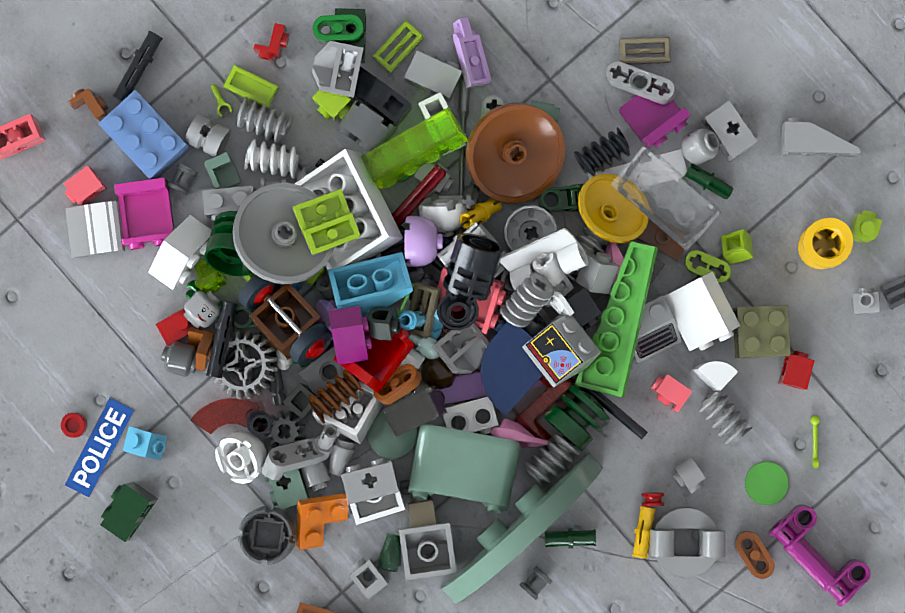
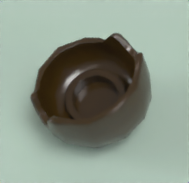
(437, 373)

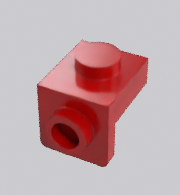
(278, 41)

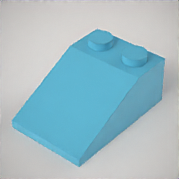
(371, 283)

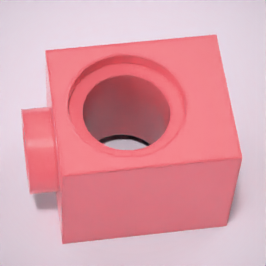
(84, 186)

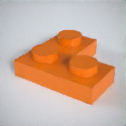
(316, 512)

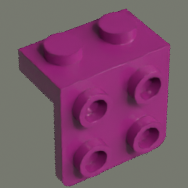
(653, 120)

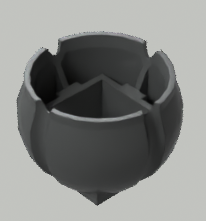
(249, 530)

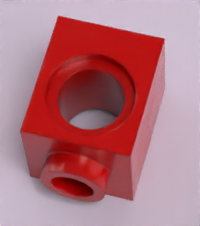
(796, 370)

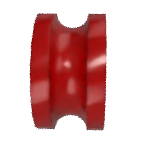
(652, 499)

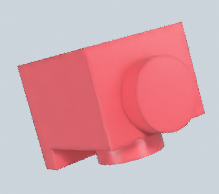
(670, 391)

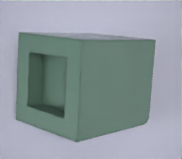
(222, 171)

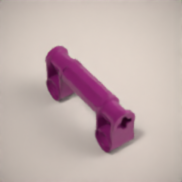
(813, 562)

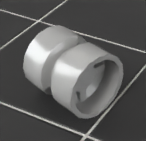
(216, 136)

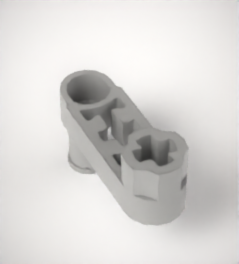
(285, 458)

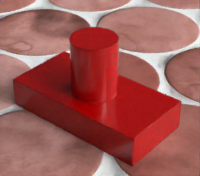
(175, 327)

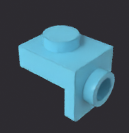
(145, 443)

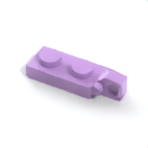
(470, 54)

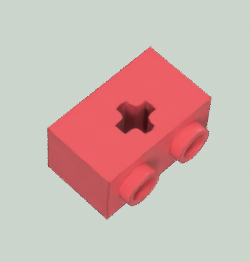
(19, 136)

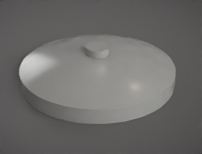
(271, 238)

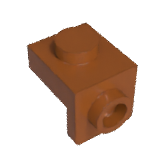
(95, 104)
(203, 342)

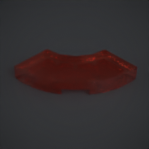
(222, 413)

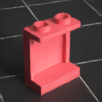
(488, 308)

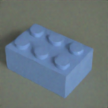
(144, 136)

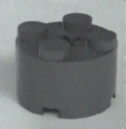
(367, 126)

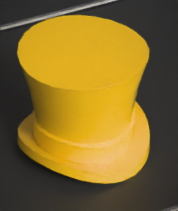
(825, 243)

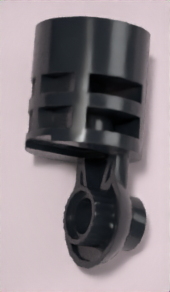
(468, 279)

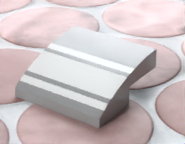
(95, 229)

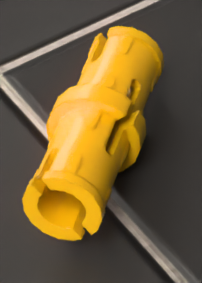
(480, 213)
(642, 532)

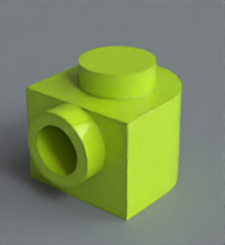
(865, 226)

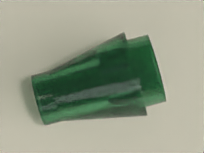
(390, 554)

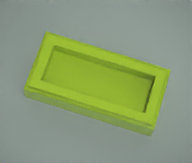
(251, 86)

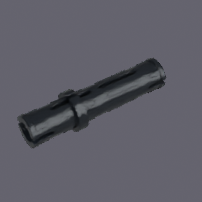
(152, 41)
(221, 339)

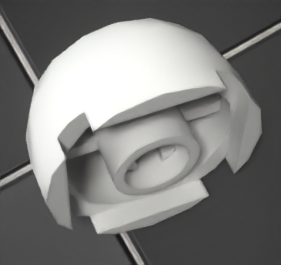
(444, 213)
(241, 456)

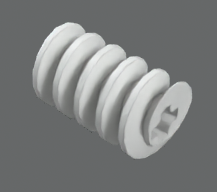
(271, 159)

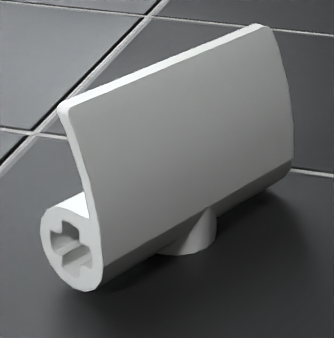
(548, 256)

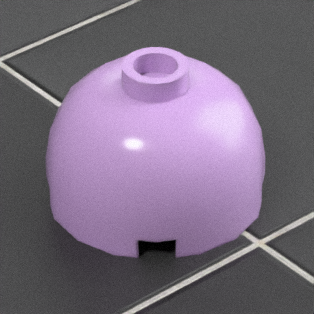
(421, 241)

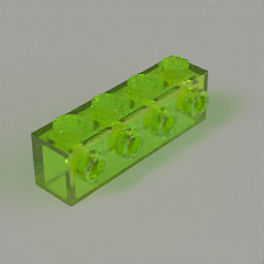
(414, 148)

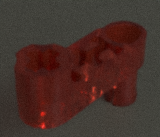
(528, 416)

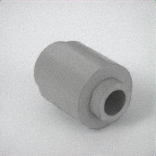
(315, 476)

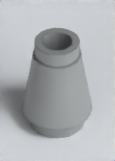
(341, 455)

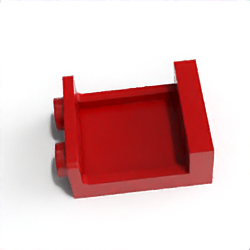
(382, 360)

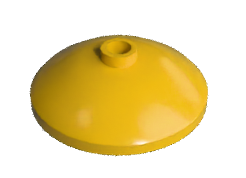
(609, 212)

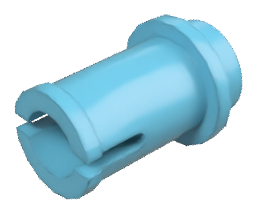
(411, 319)

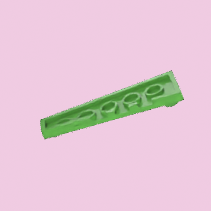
(621, 324)

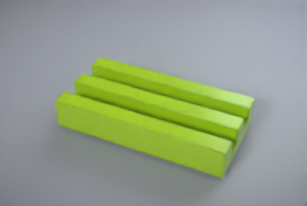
(384, 62)

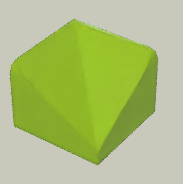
(737, 246)

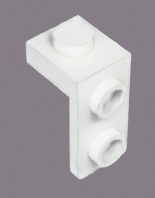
(558, 301)

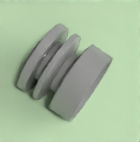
(528, 218)

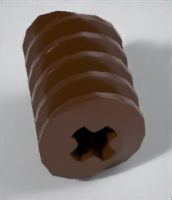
(334, 395)

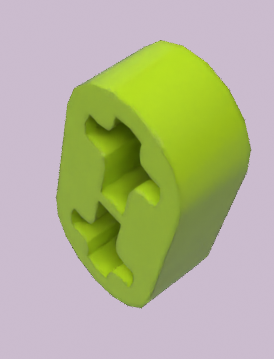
(709, 261)

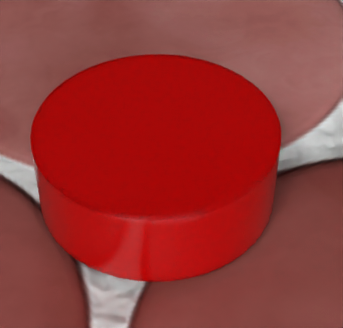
(73, 425)

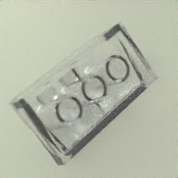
(666, 197)

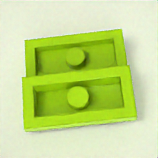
(326, 221)

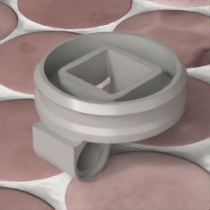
(710, 544)

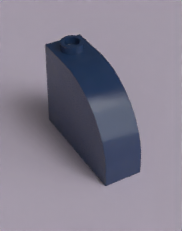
(507, 368)

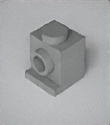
(444, 185)
(368, 587)

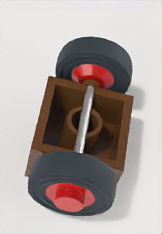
(285, 319)

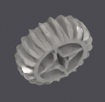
(246, 374)

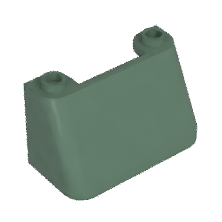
(464, 466)

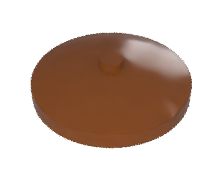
(515, 152)

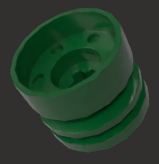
(220, 250)
(577, 417)

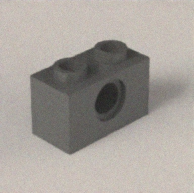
(314, 373)

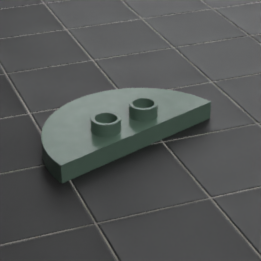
(505, 542)

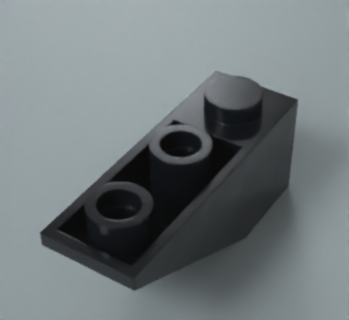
(381, 98)

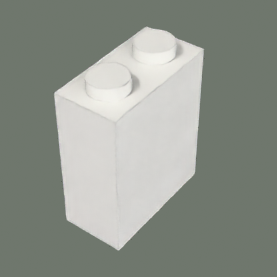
(702, 312)

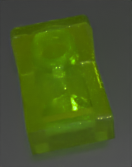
(208, 278)

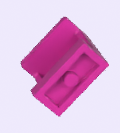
(145, 212)

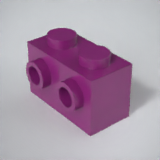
(349, 335)

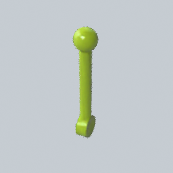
(815, 420)

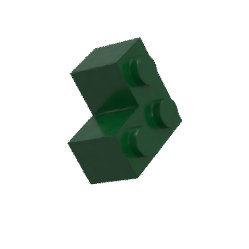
(127, 510)

